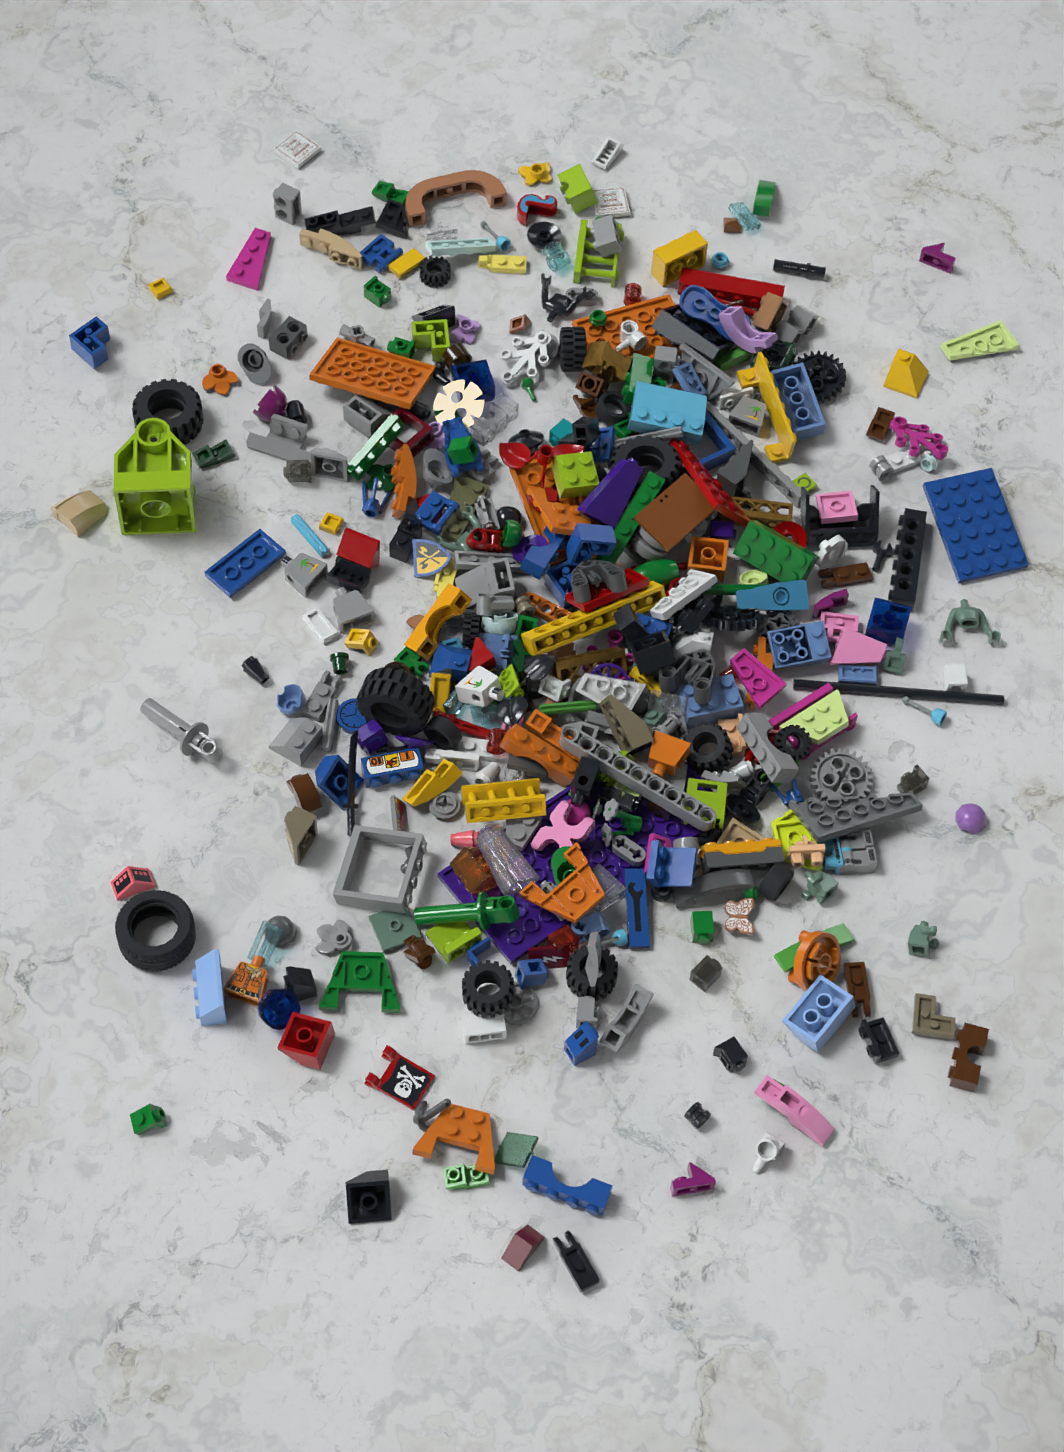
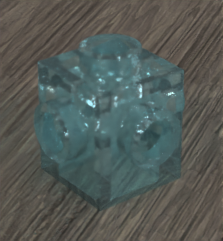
(484, 719)

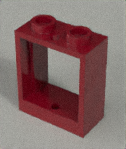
(420, 439)

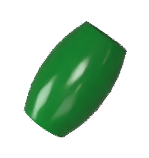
(660, 571)

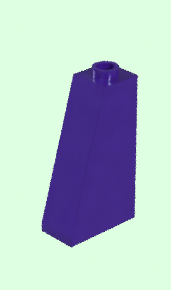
(612, 493)

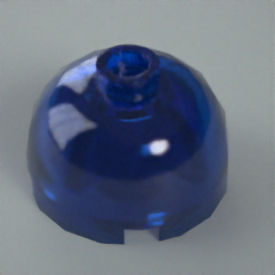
(277, 1007)

